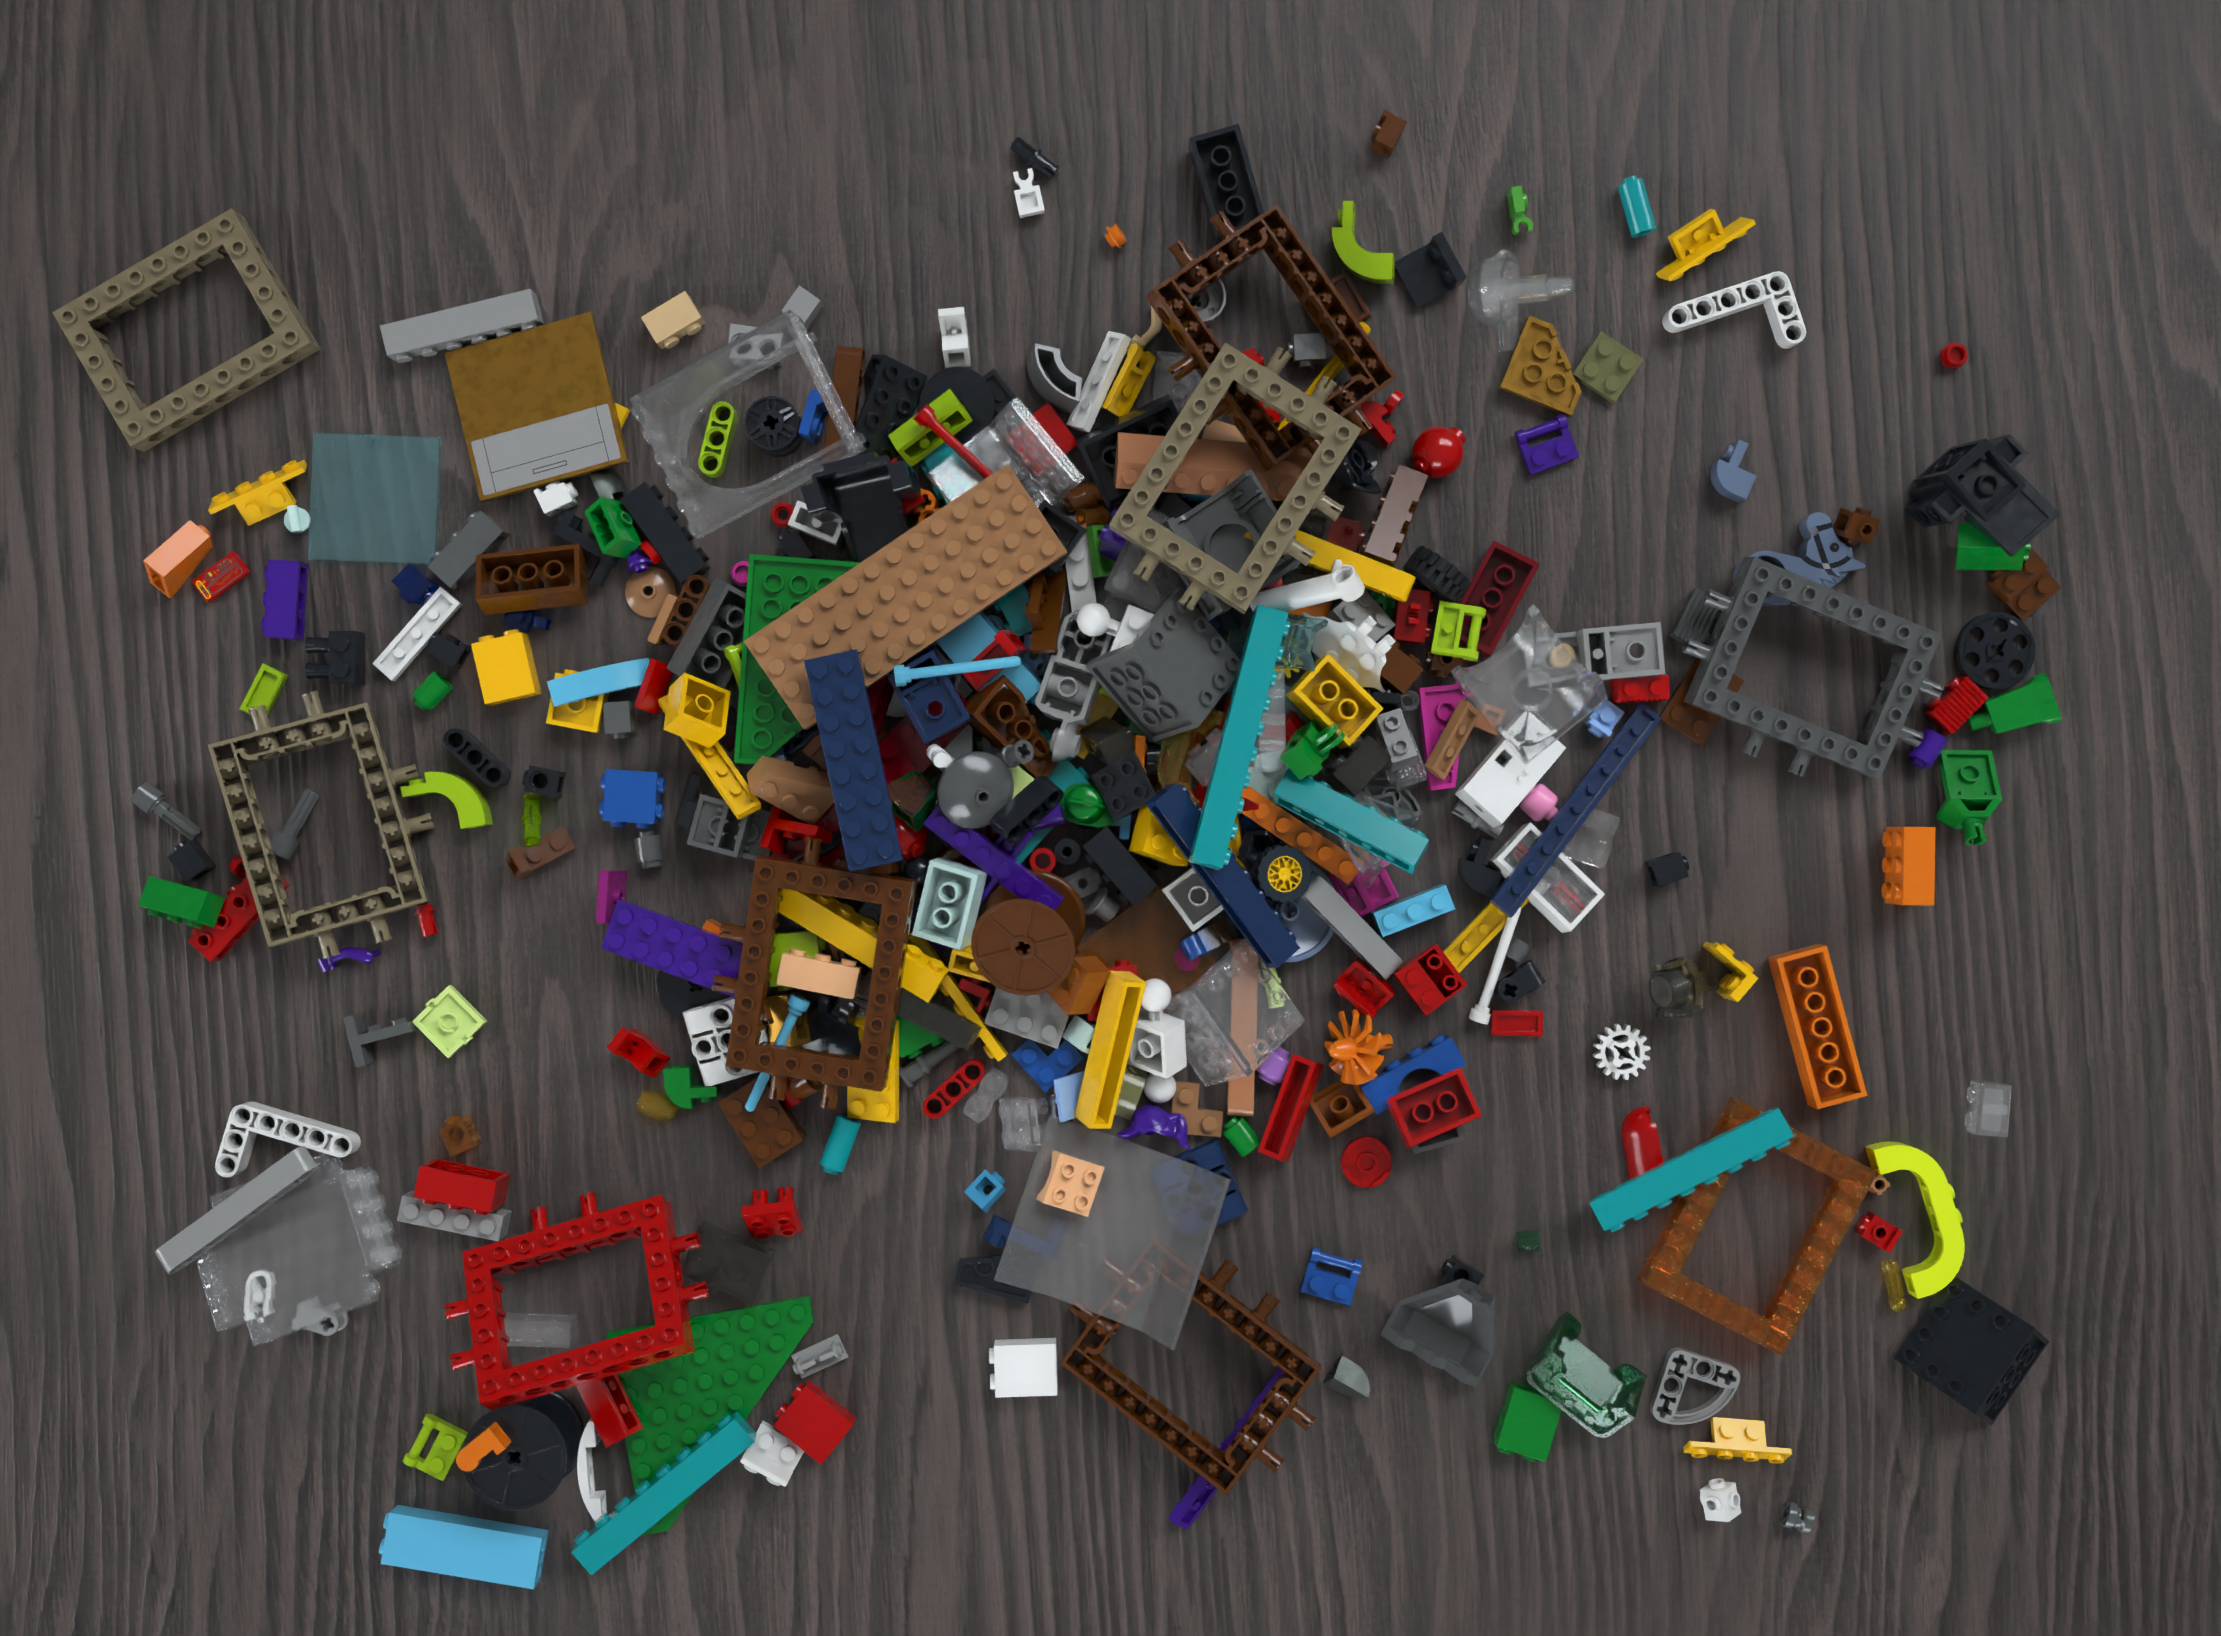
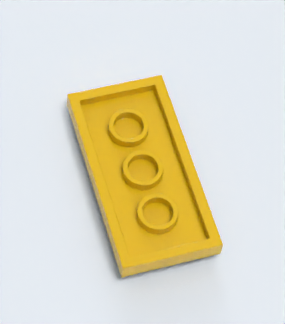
(874, 1104)

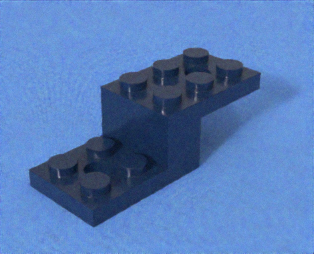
(925, 691)

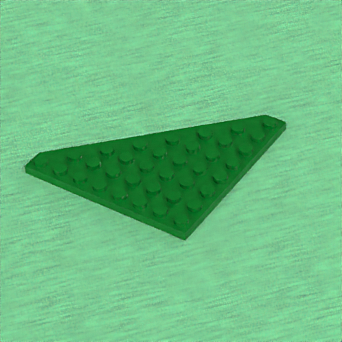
(773, 589)
(728, 1372)

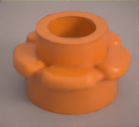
(1115, 236)

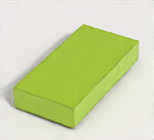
(264, 689)

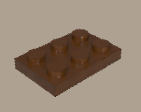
(1688, 719)

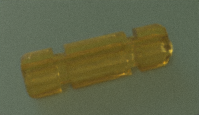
(1894, 1285)

